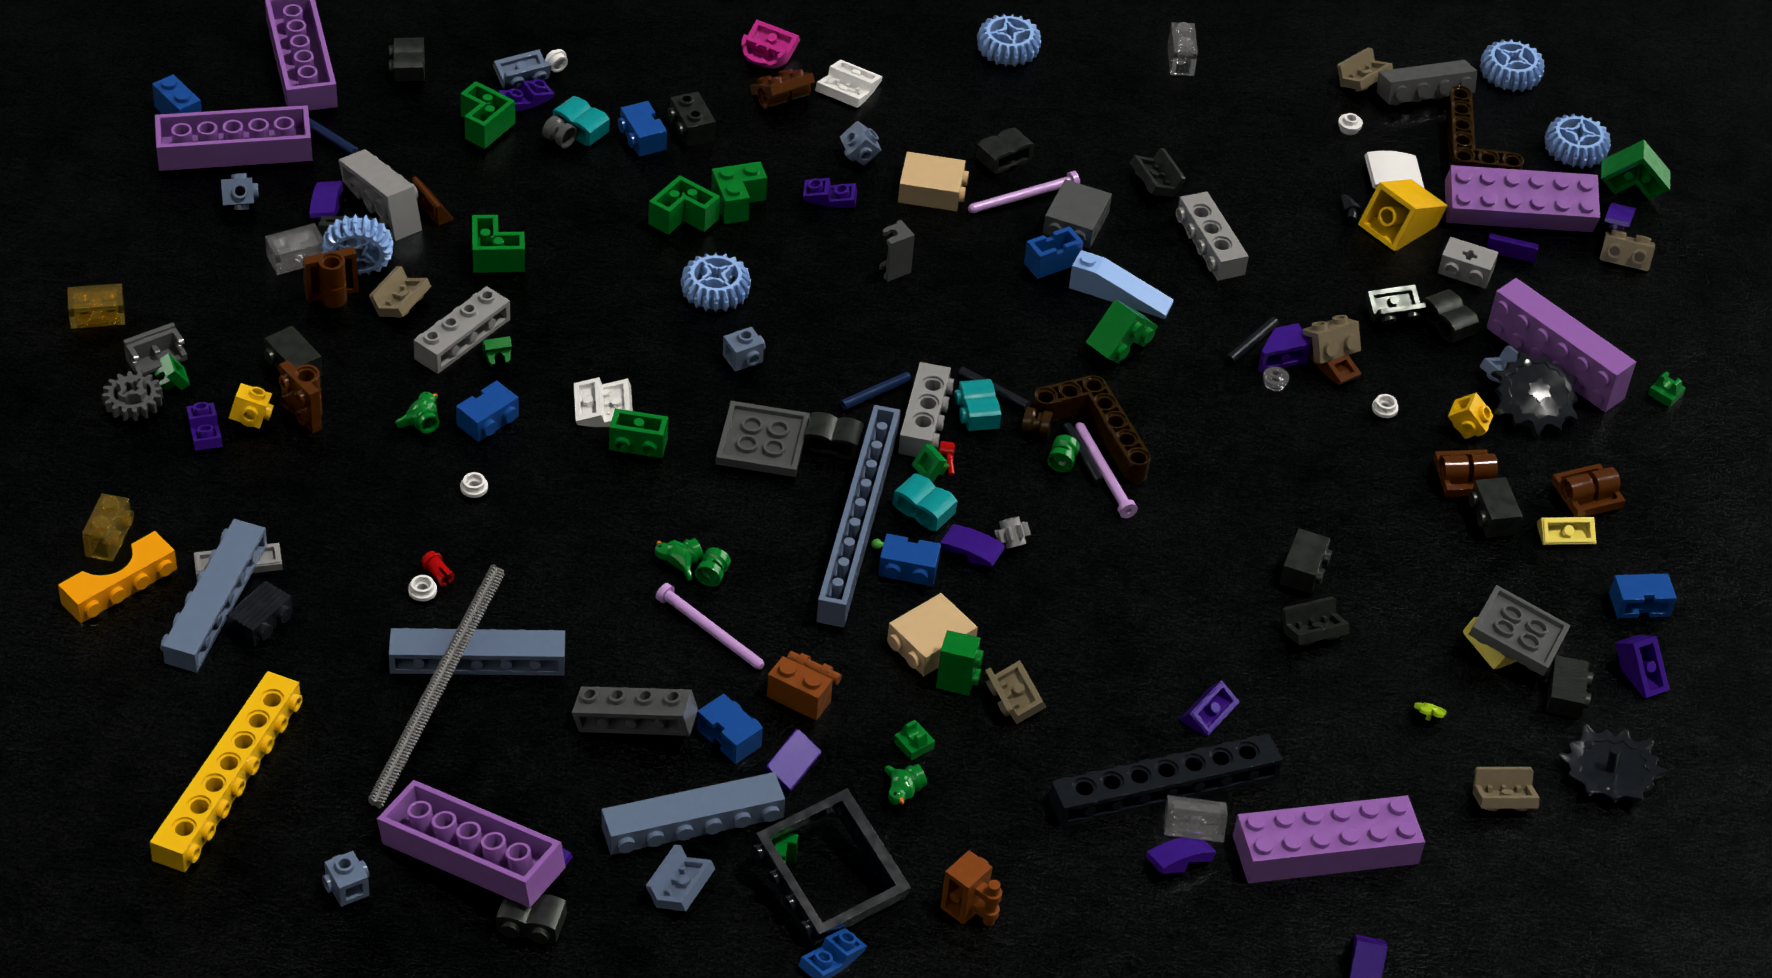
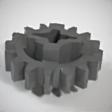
(132, 396)

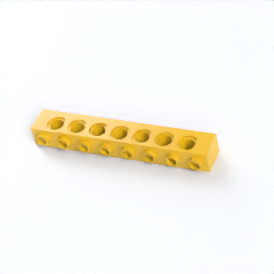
(225, 772)

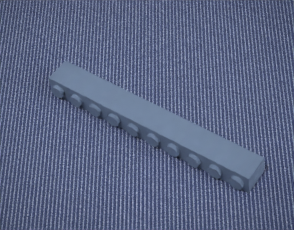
(858, 517)

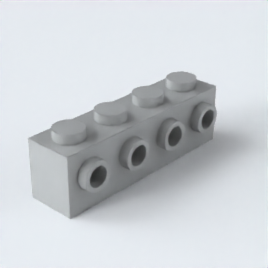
(461, 329)

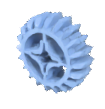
(1009, 40)
(1512, 65)
(1577, 141)
(369, 239)
(715, 282)

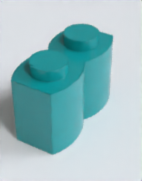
(589, 121)
(978, 405)
(925, 502)

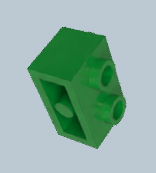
(638, 433)
(959, 663)

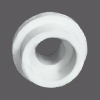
(557, 59)
(1350, 123)
(1385, 406)
(474, 485)
(422, 588)

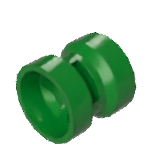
(1063, 453)
(712, 568)

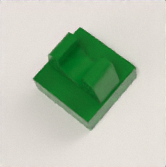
(497, 347)
(172, 374)
(1667, 390)
(930, 462)
(914, 740)
(787, 846)

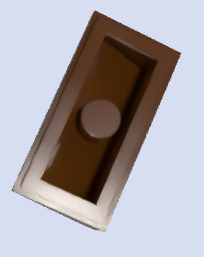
(431, 204)

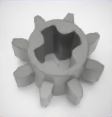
(1012, 532)

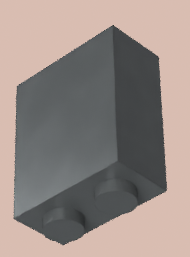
(1080, 208)

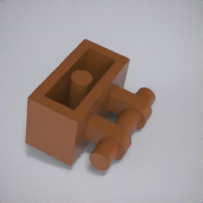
(802, 684)
(970, 891)

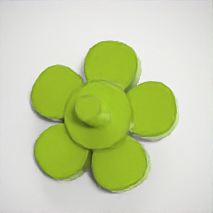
(1429, 710)

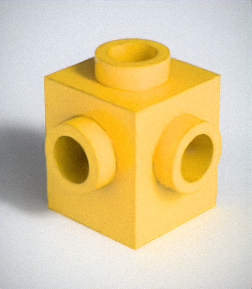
(251, 406)
(1470, 416)

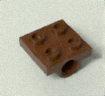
(786, 87)
(331, 277)
(302, 393)
(1461, 469)
(1590, 490)

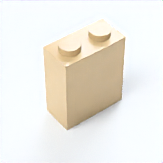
(933, 181)
(922, 630)

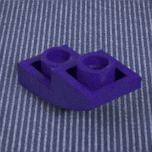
(530, 94)
(823, 193)
(326, 199)
(1619, 216)
(204, 426)
(974, 544)
(1177, 853)

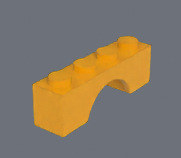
(91, 594)

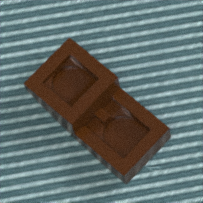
(1338, 370)

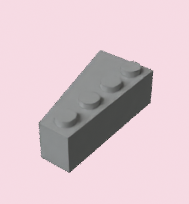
(382, 192)

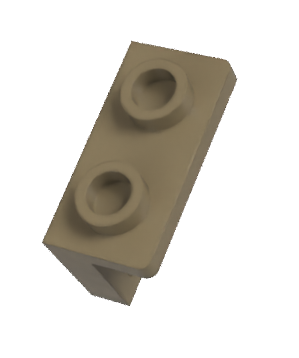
(1361, 70)
(1627, 250)
(398, 293)
(1334, 338)
(1016, 692)
(1505, 788)

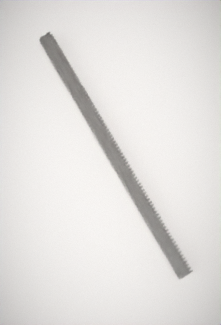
(435, 686)

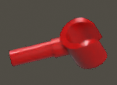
(947, 451)

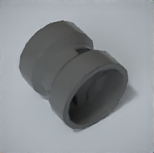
(558, 131)

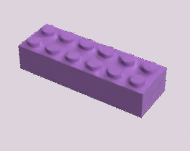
(301, 54)
(233, 138)
(1522, 198)
(1542, 329)
(1328, 839)
(471, 843)

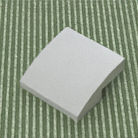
(848, 83)
(1392, 166)
(597, 401)

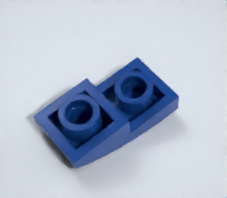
(835, 955)

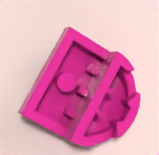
(769, 45)

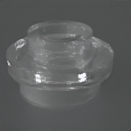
(1275, 378)

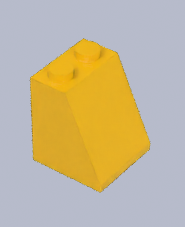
(1401, 213)

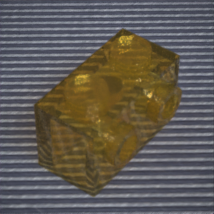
(96, 306)
(107, 527)

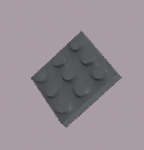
(762, 439)
(1519, 630)

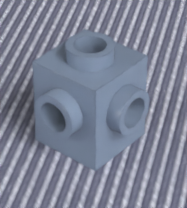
(860, 143)
(230, 186)
(743, 348)
(346, 878)

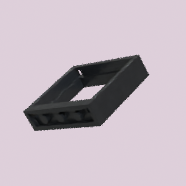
(867, 841)

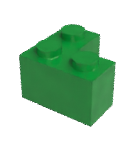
(485, 114)
(1637, 166)
(738, 188)
(682, 203)
(496, 250)
(1119, 330)

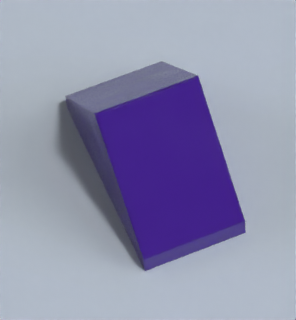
(1368, 957)

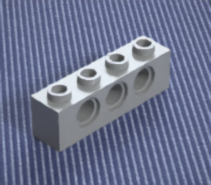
(1212, 236)
(925, 408)

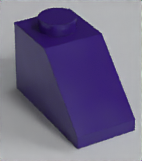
(1285, 348)
(1643, 664)

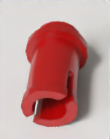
(433, 563)

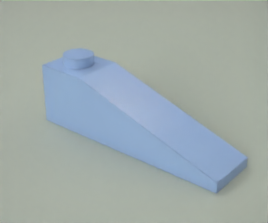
(1110, 282)

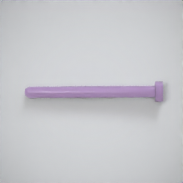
(1022, 194)
(1126, 507)
(667, 594)

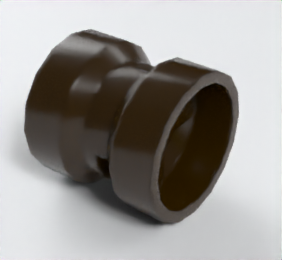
(1037, 422)

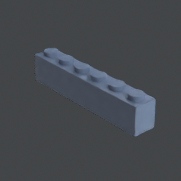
(214, 595)
(486, 654)
(693, 813)

